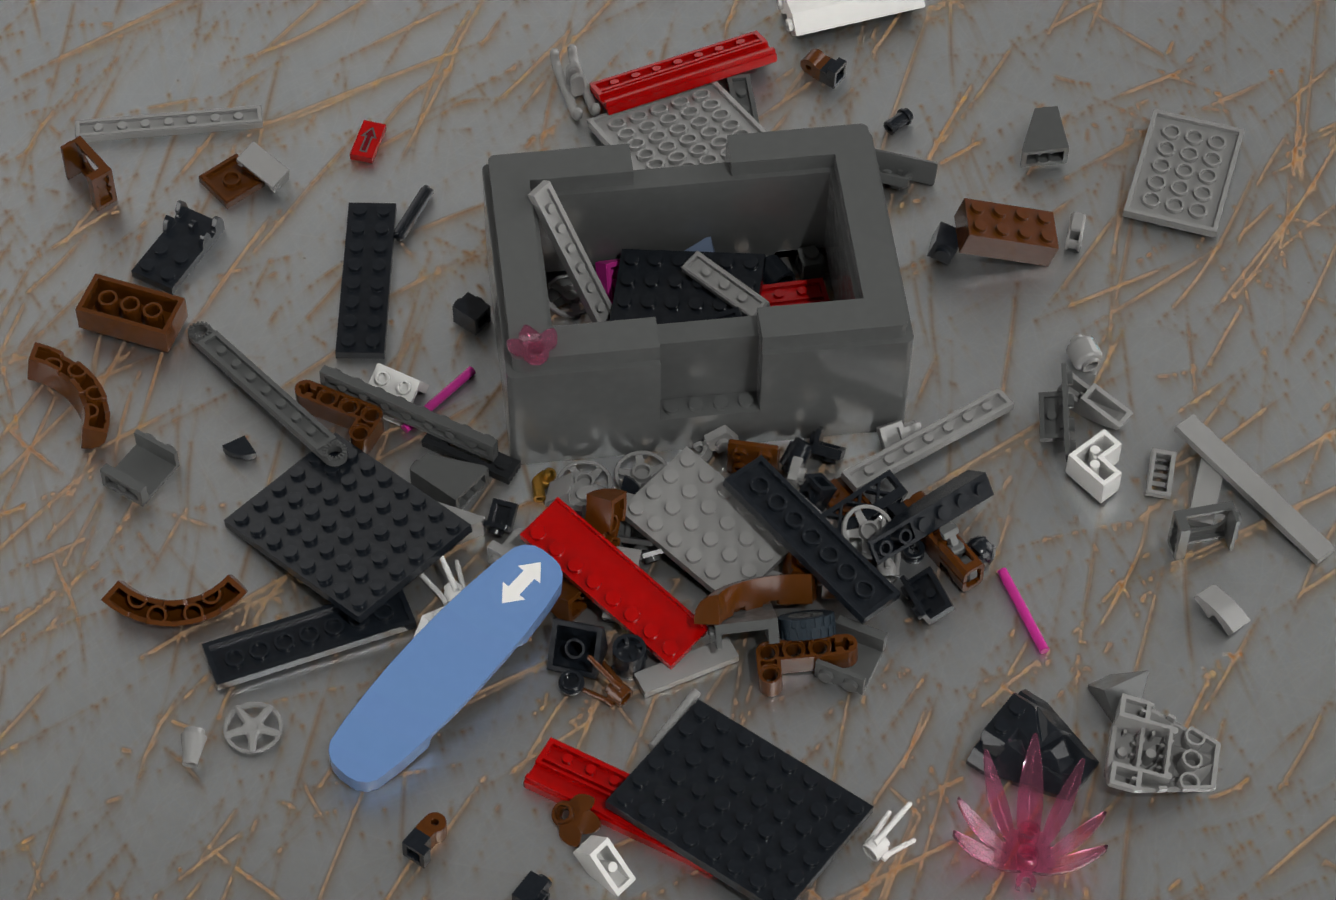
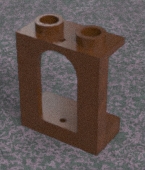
(99, 181)

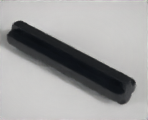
(413, 213)

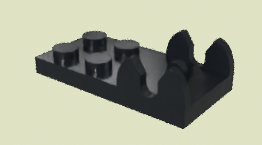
(178, 248)

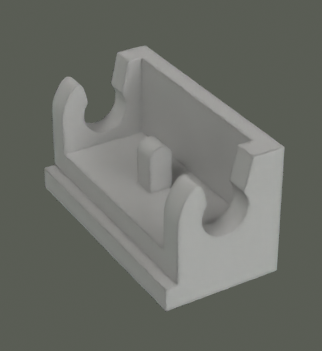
(264, 166)

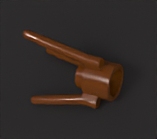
(617, 690)

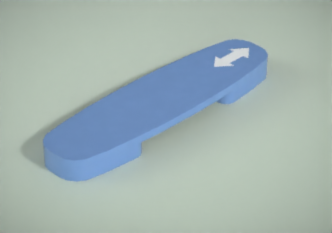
(444, 667)

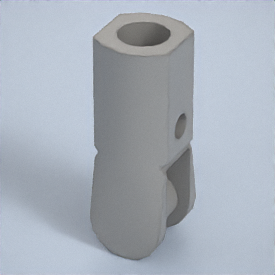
(1075, 231)

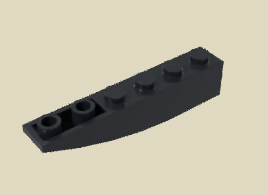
(930, 514)

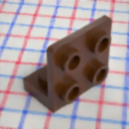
(743, 452)

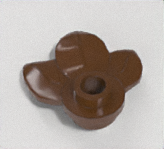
(579, 821)

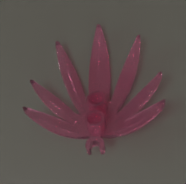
(1027, 848)

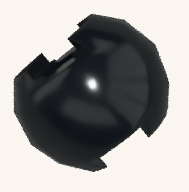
(983, 549)

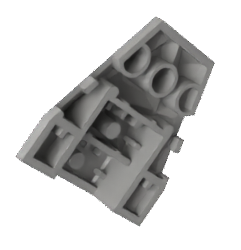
(1156, 753)

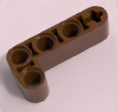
(360, 417)
(836, 649)

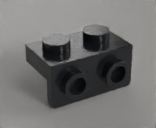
(927, 595)

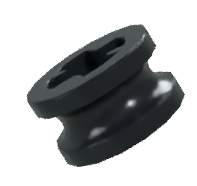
(914, 558)

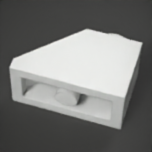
(604, 864)

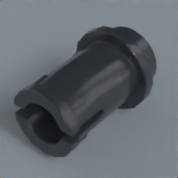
(902, 118)

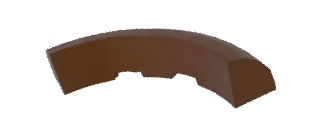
(78, 386)
(603, 512)
(754, 593)
(174, 612)

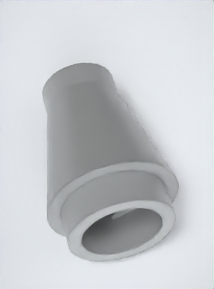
(192, 744)

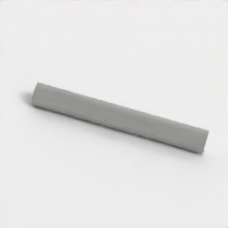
(686, 704)

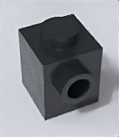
(943, 243)
(471, 313)

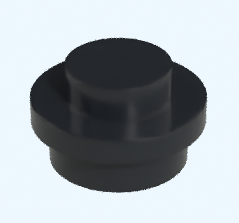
(571, 683)

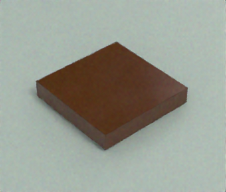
(230, 182)

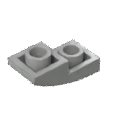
(1223, 607)

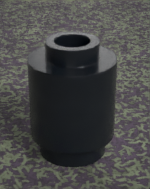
(796, 448)

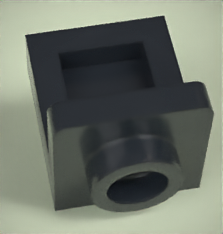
(828, 451)
(501, 517)

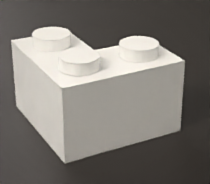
(1094, 466)

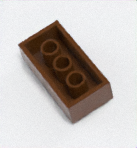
(1006, 232)
(131, 312)

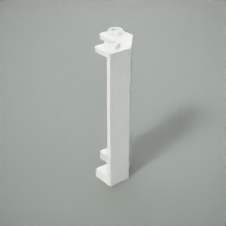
(819, 15)

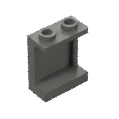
(744, 621)

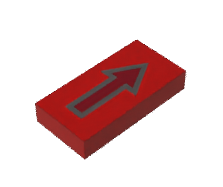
(368, 141)

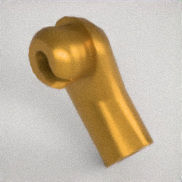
(541, 482)

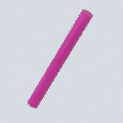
(445, 393)
(1023, 611)

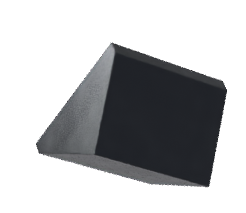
(572, 644)

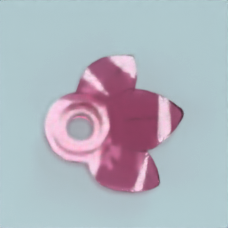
(532, 343)

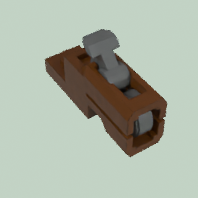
(950, 550)

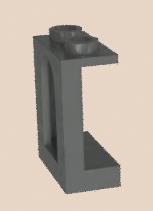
(1181, 534)

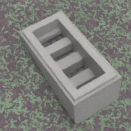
(1161, 456)

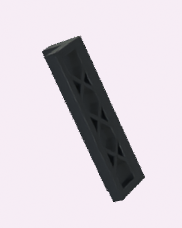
(887, 499)

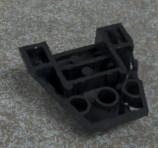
(1009, 737)

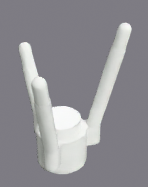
(452, 588)
(877, 844)

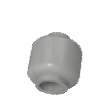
(1084, 352)

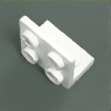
(397, 384)

